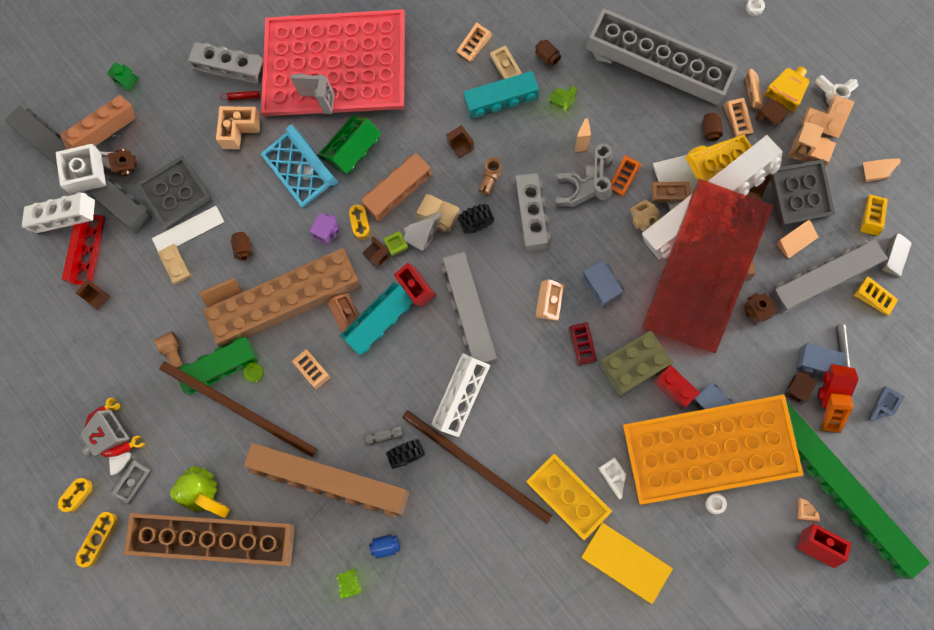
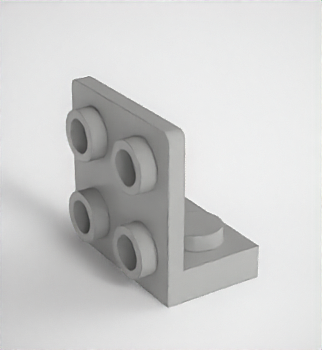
(315, 86)

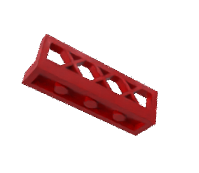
(77, 250)

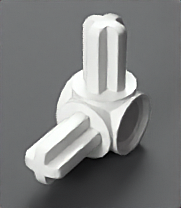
(842, 90)

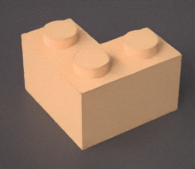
(833, 119)
(233, 122)
(810, 146)

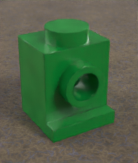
(122, 76)

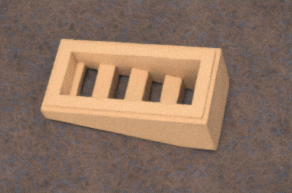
(472, 34)
(742, 109)
(318, 382)

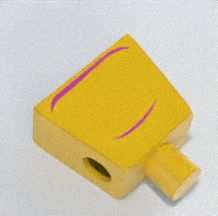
(789, 88)

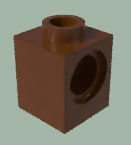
(800, 387)

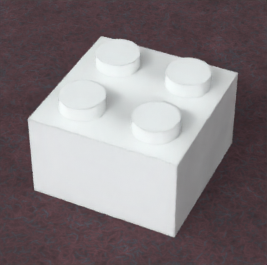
(80, 169)

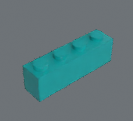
(501, 94)
(377, 318)

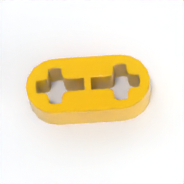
(363, 220)
(76, 496)
(212, 505)

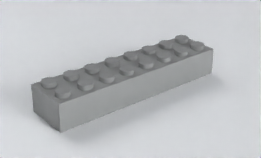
(661, 57)

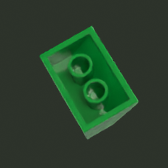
(350, 144)

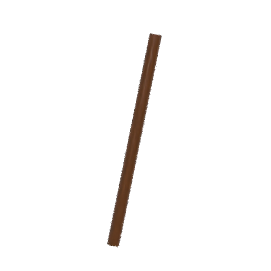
(238, 409)
(477, 467)

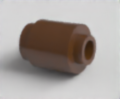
(547, 52)
(712, 127)
(241, 246)

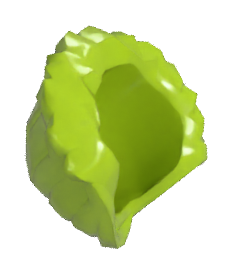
(190, 485)

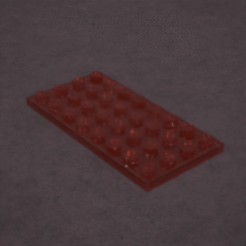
(707, 265)

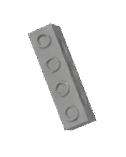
(217, 65)
(531, 184)

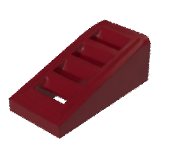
(579, 327)

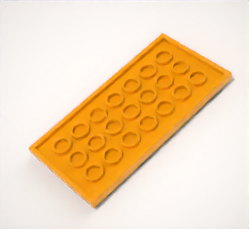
(712, 449)

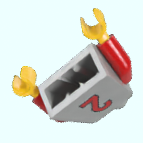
(104, 433)

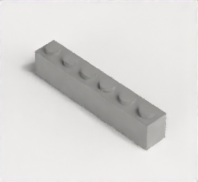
(829, 276)
(470, 312)

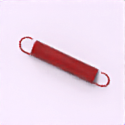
(242, 95)

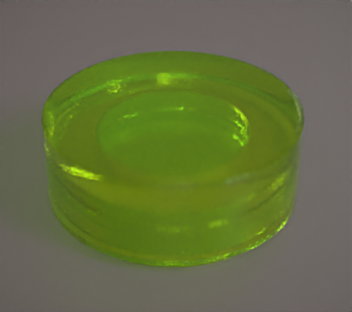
(253, 372)

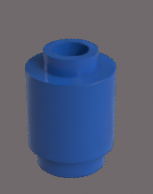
(384, 546)

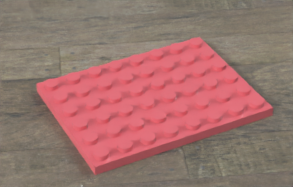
(354, 50)

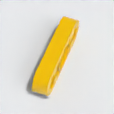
(94, 555)

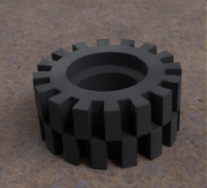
(476, 218)
(405, 453)

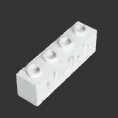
(58, 213)

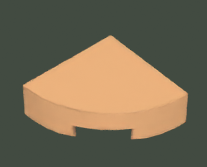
(807, 511)

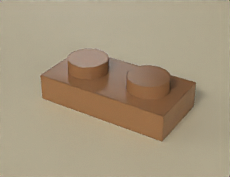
(670, 191)

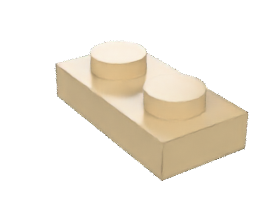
(505, 63)
(174, 264)

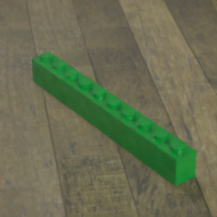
(856, 501)

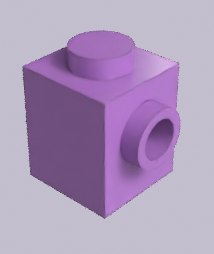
(324, 228)

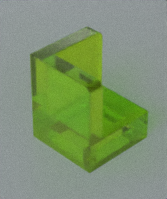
(563, 98)
(349, 584)

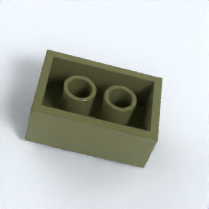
(635, 363)

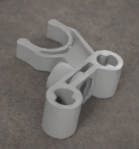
(594, 180)

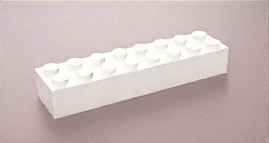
(738, 176)

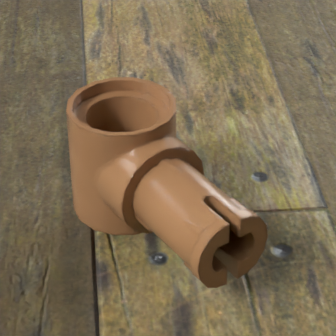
(489, 175)
(168, 345)

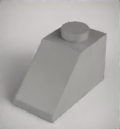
(422, 230)

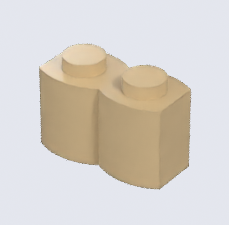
(433, 205)

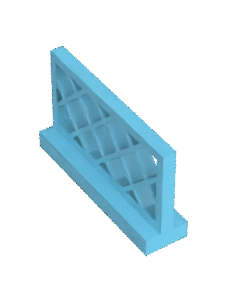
(308, 154)

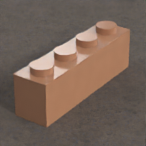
(99, 124)
(396, 187)

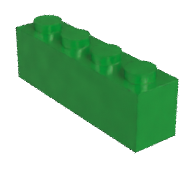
(220, 363)

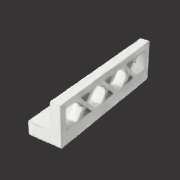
(457, 393)

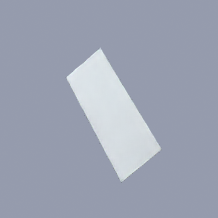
(189, 229)

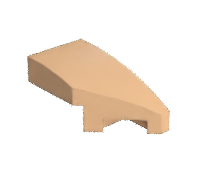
(880, 169)

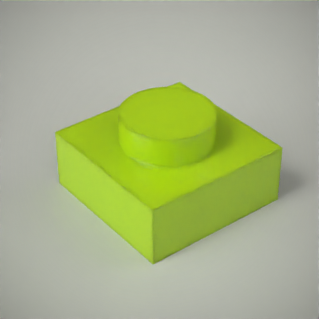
(395, 243)

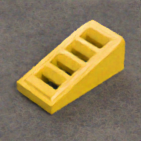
(873, 226)
(867, 297)

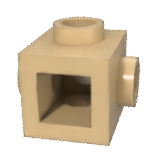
(644, 215)

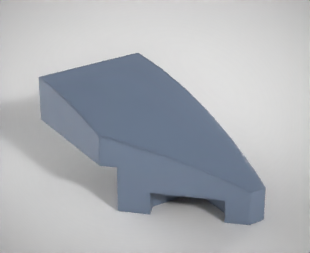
(886, 404)

